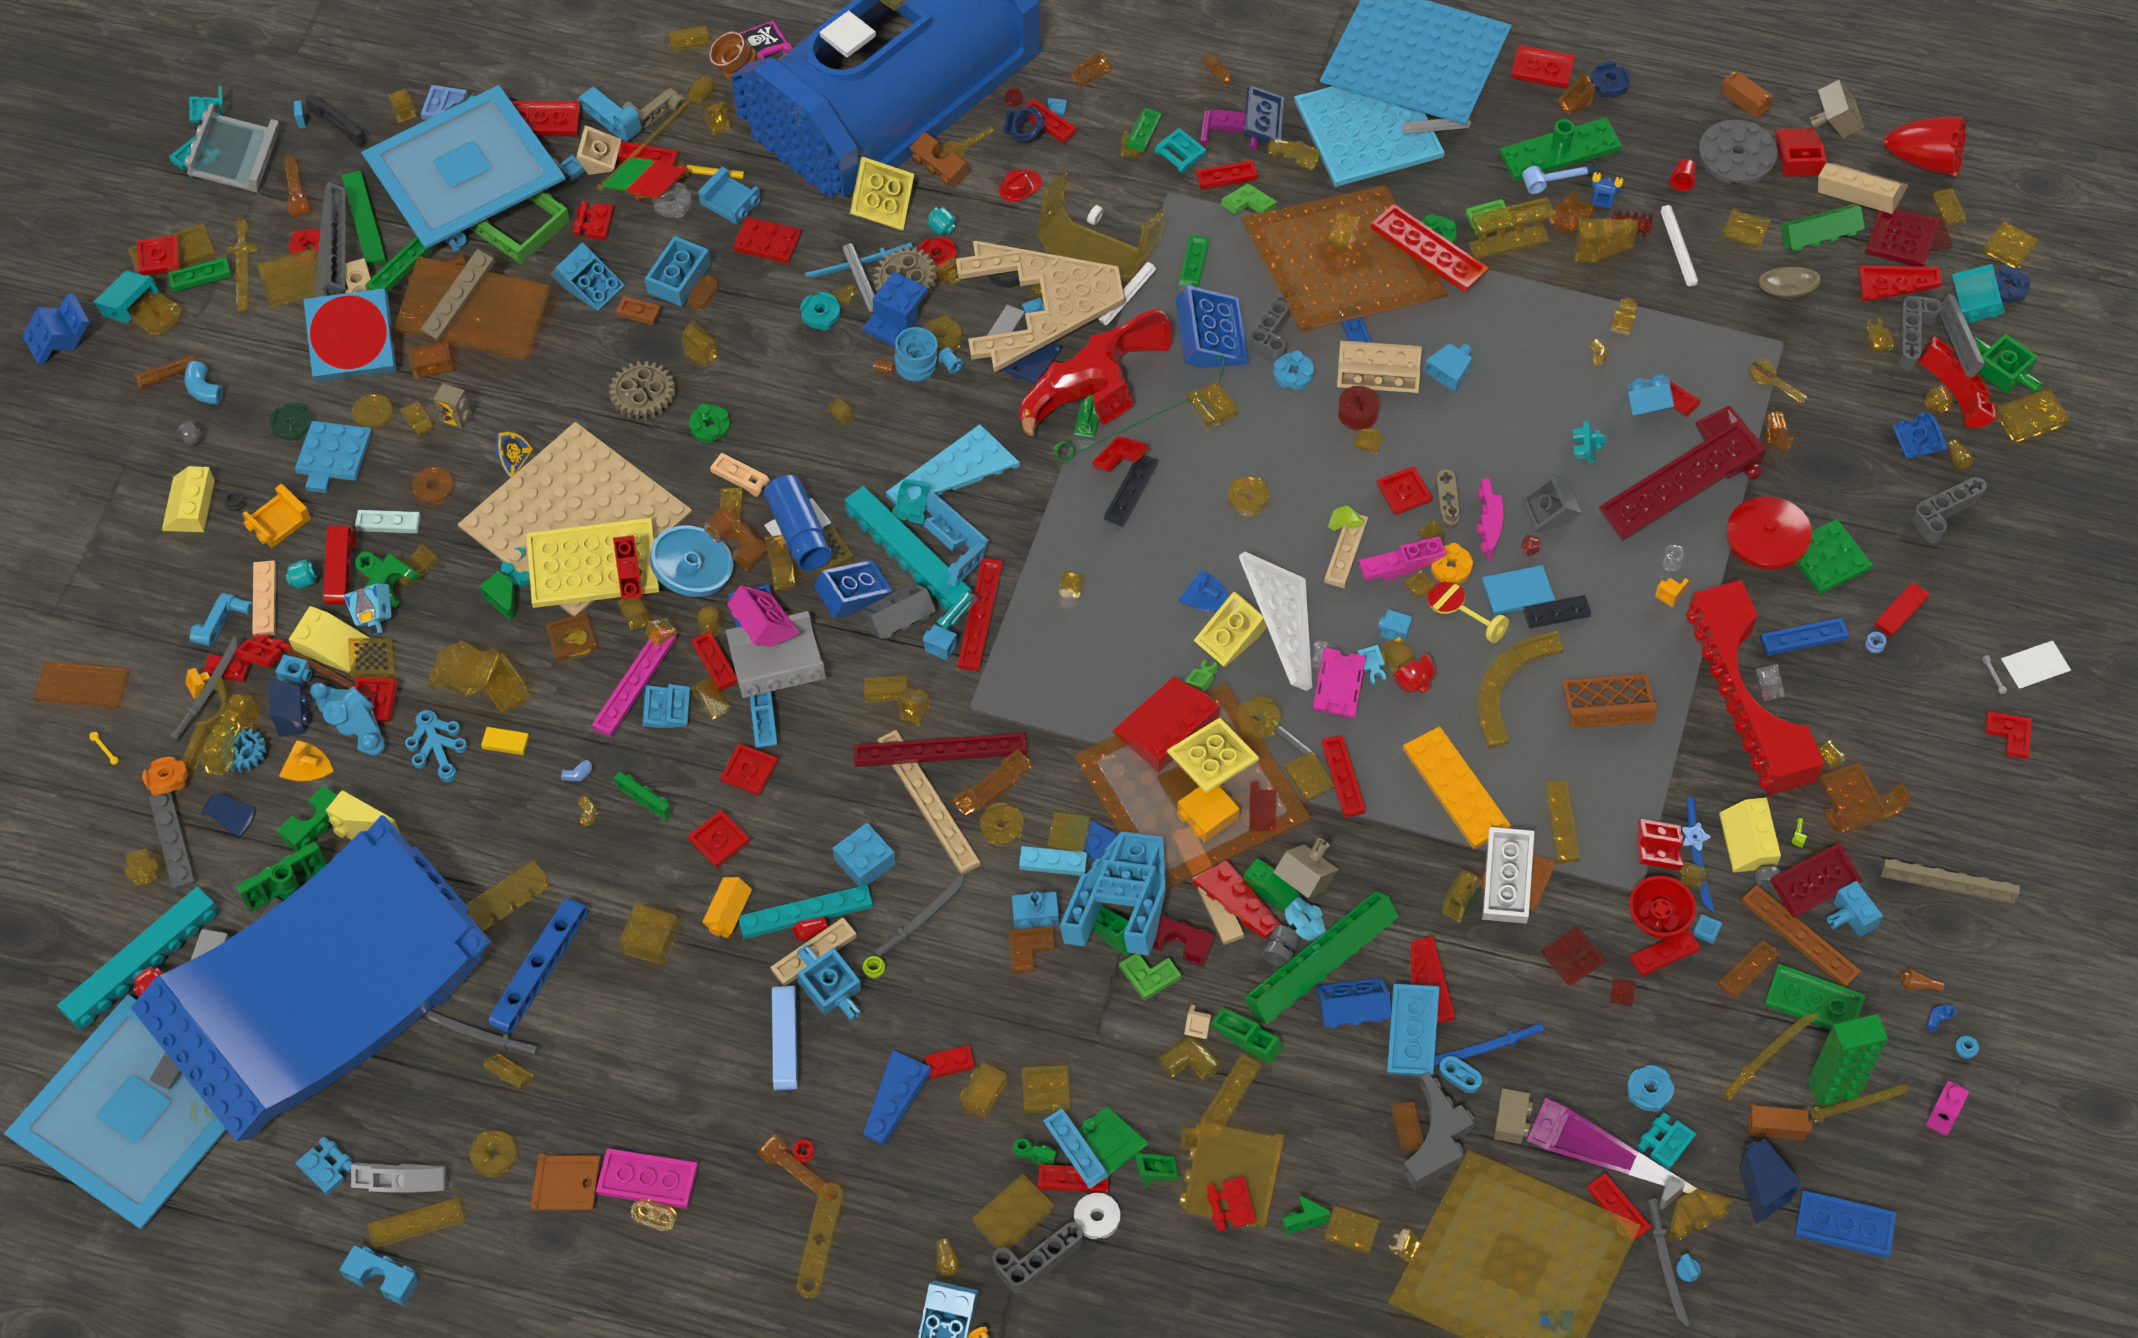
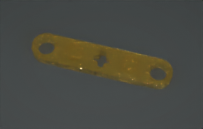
(815, 1256)

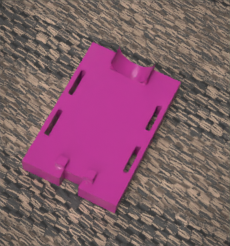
(1338, 683)

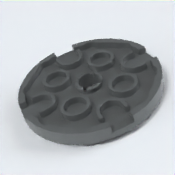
(1720, 161)

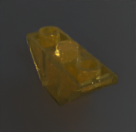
(1696, 1211)

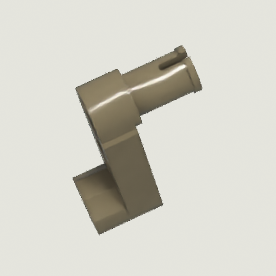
(658, 107)
(1451, 490)

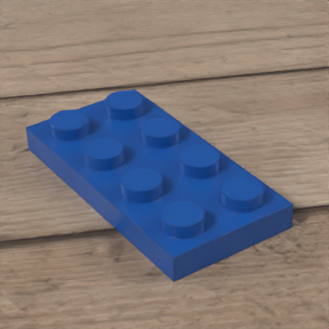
(1845, 1224)

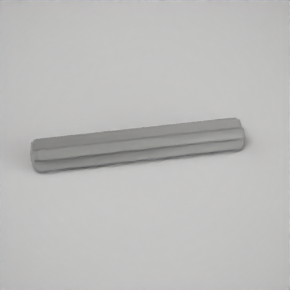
(1432, 125)
(859, 275)

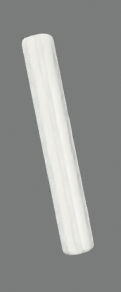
(1129, 291)

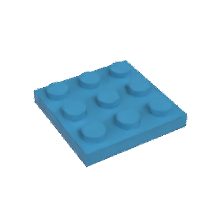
(333, 450)

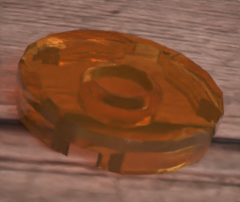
(428, 476)

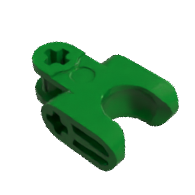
(384, 571)

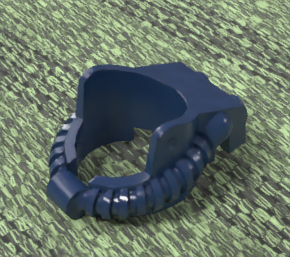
(1014, 123)

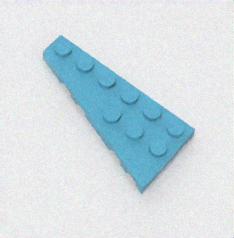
(960, 465)

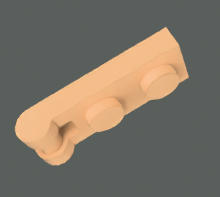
(739, 474)

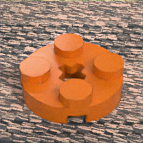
(173, 781)

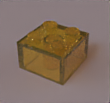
(649, 934)

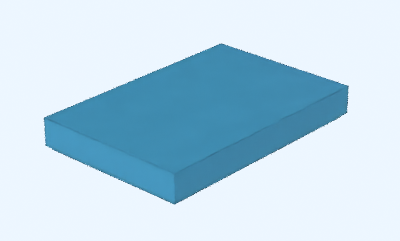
(1517, 589)

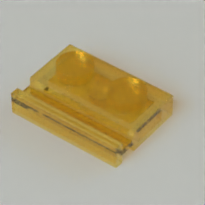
(1309, 776)
(1351, 1230)

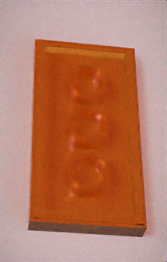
(81, 685)

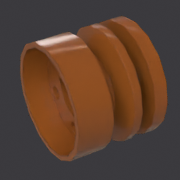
(731, 53)

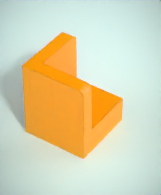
(1671, 591)

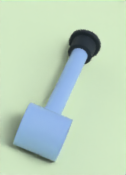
(1536, 180)

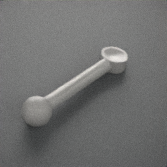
(2002, 689)

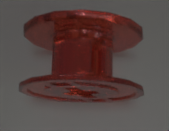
(1358, 407)

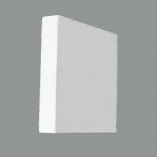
(847, 34)

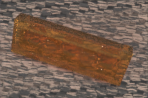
(1748, 969)

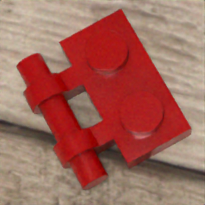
(599, 220)
(263, 650)
(1238, 1203)

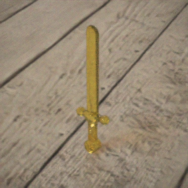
(241, 264)

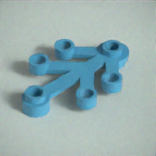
(435, 741)

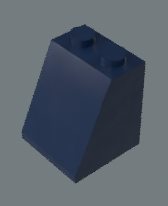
(1766, 1180)

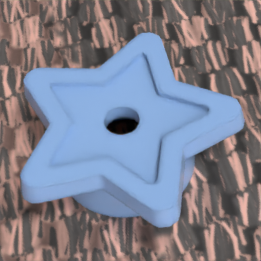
(1699, 832)

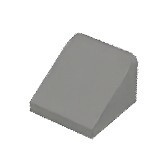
(1670, 1193)

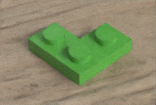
(1248, 197)
(1146, 980)

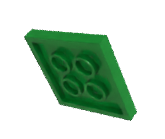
(1832, 558)

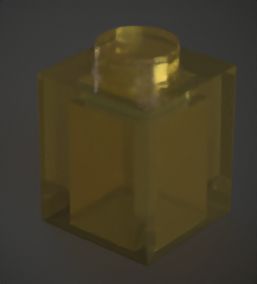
(401, 105)
(633, 612)
(1396, 654)

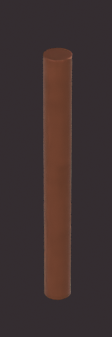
(323, 671)

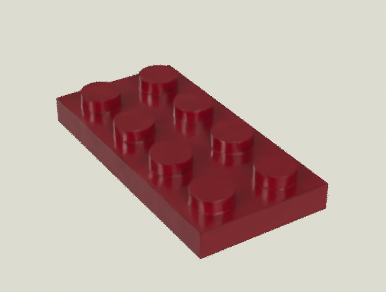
(1815, 880)

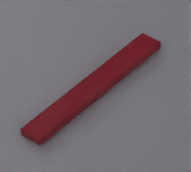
(938, 750)

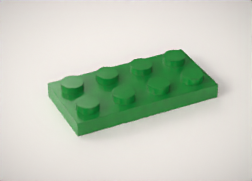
(1805, 995)

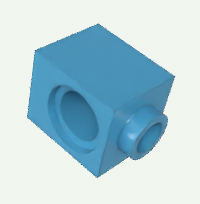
(1395, 625)
(940, 642)
(291, 664)

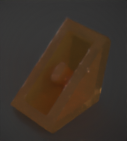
(1578, 95)

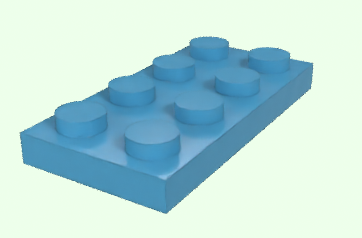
(1413, 1030)

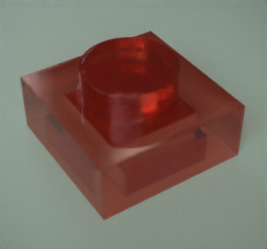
(1622, 992)

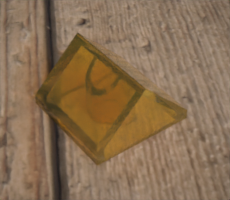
(506, 686)

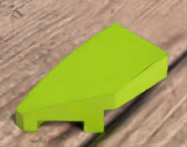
(1344, 516)

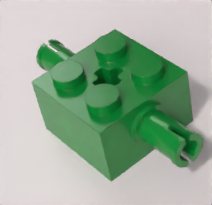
(2008, 364)

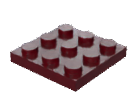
(1902, 237)

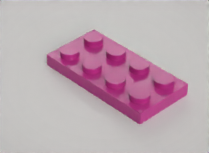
(647, 1176)

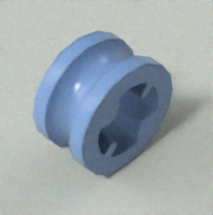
(1875, 648)

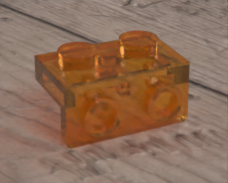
(1568, 213)

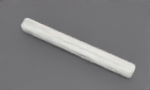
(1679, 246)

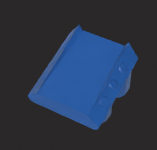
(1920, 436)

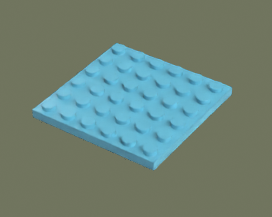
(1363, 134)

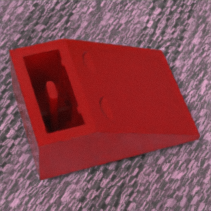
(1800, 152)

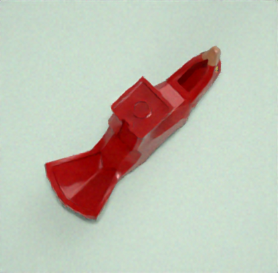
(1096, 371)

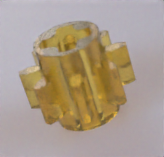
(1431, 530)

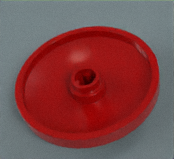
(1769, 533)

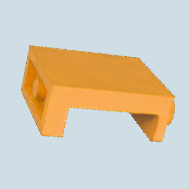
(277, 517)

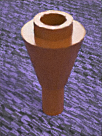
(1916, 981)

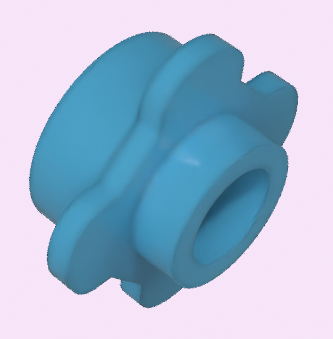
(461, 240)

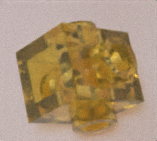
(141, 867)

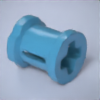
(950, 360)

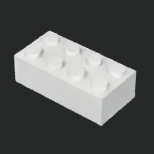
(1508, 875)

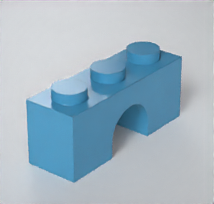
(364, 1264)

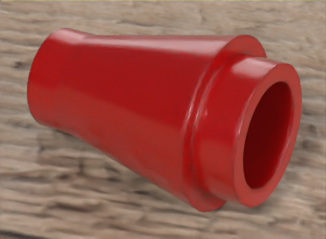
(809, 928)

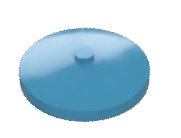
(690, 561)

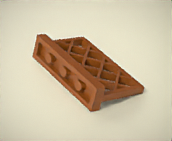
(1611, 712)

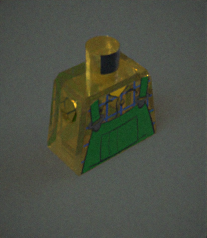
(1464, 890)

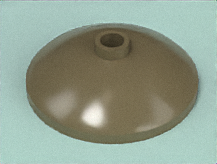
(1789, 282)

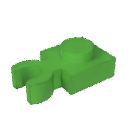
(1202, 677)

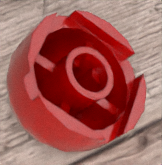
(1416, 675)

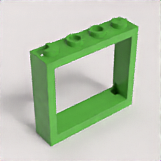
(539, 238)

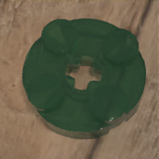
(292, 431)

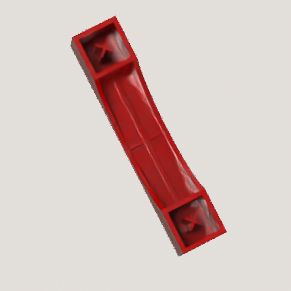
(1778, 750)

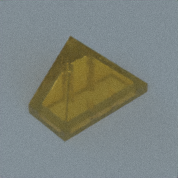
(710, 698)

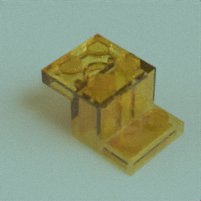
(462, 668)

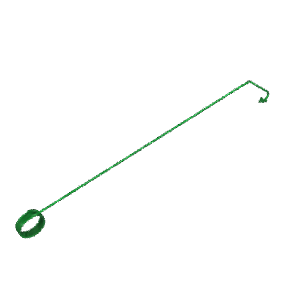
(1072, 449)

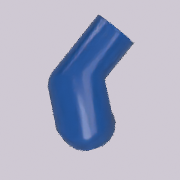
(1940, 1014)

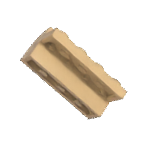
(1379, 366)

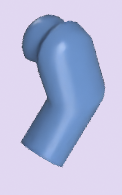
(578, 773)

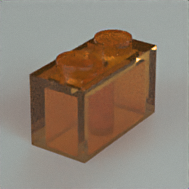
(430, 359)

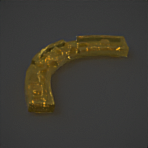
(1498, 674)

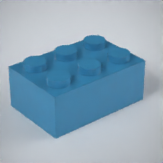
(677, 271)

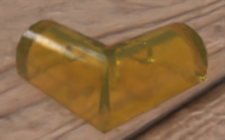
(1189, 1052)

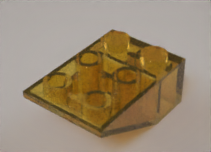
(1603, 238)

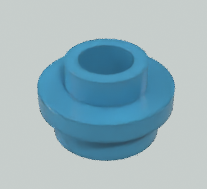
(1963, 1051)

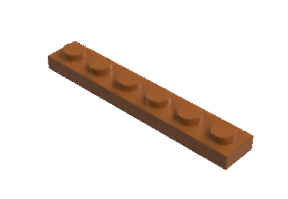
(1800, 936)

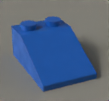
(851, 587)

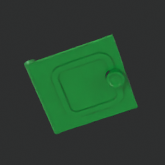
(1112, 1141)

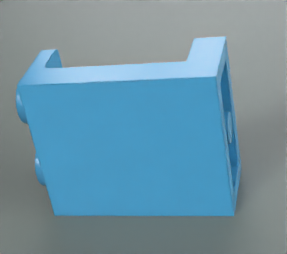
(728, 196)

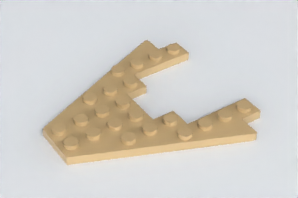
(1071, 294)

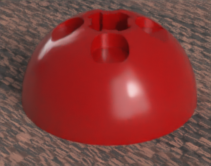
(1664, 898)

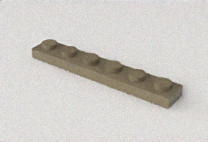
(1950, 881)

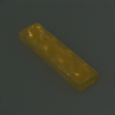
(1562, 822)
(1232, 1091)
(415, 1222)

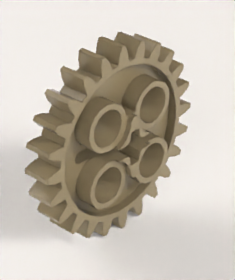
(899, 263)
(634, 400)

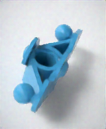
(351, 715)

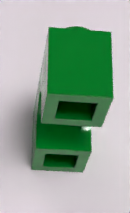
(301, 833)

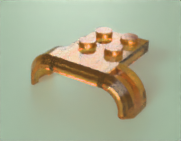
(1858, 799)

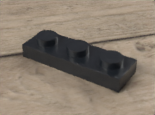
(1557, 611)

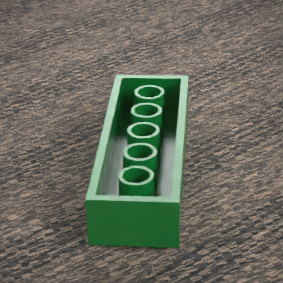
(1847, 1060)

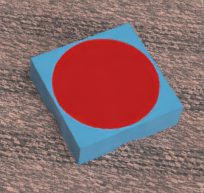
(349, 335)

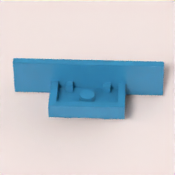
(949, 525)

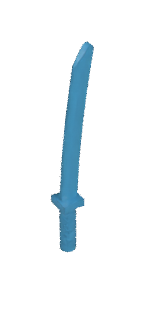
(865, 260)

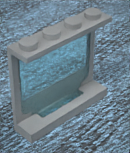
(231, 150)

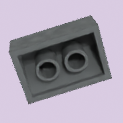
(898, 610)

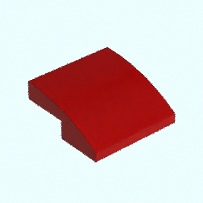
(1659, 844)

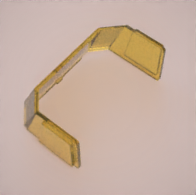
(1075, 241)

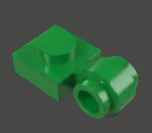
(1039, 1155)

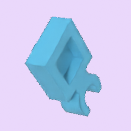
(1373, 662)

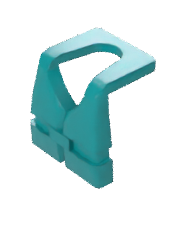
(198, 105)
(910, 510)

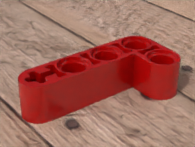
(337, 563)

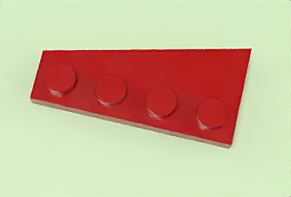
(1230, 890)
(1428, 972)

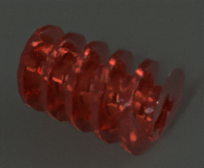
(1644, 223)

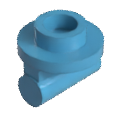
(1688, 1268)

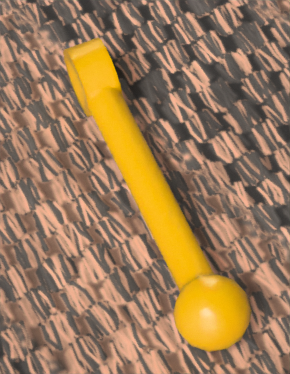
(95, 737)

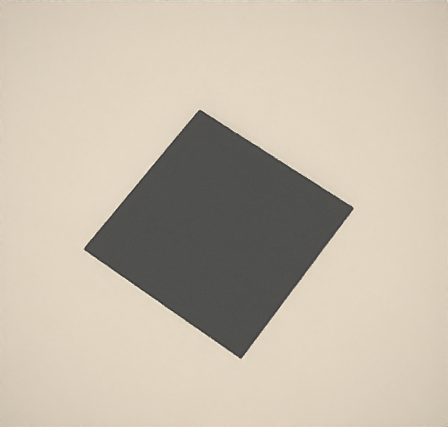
(1530, 382)

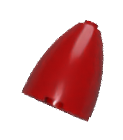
(1930, 144)

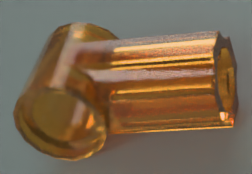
(1777, 432)

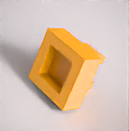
(196, 682)

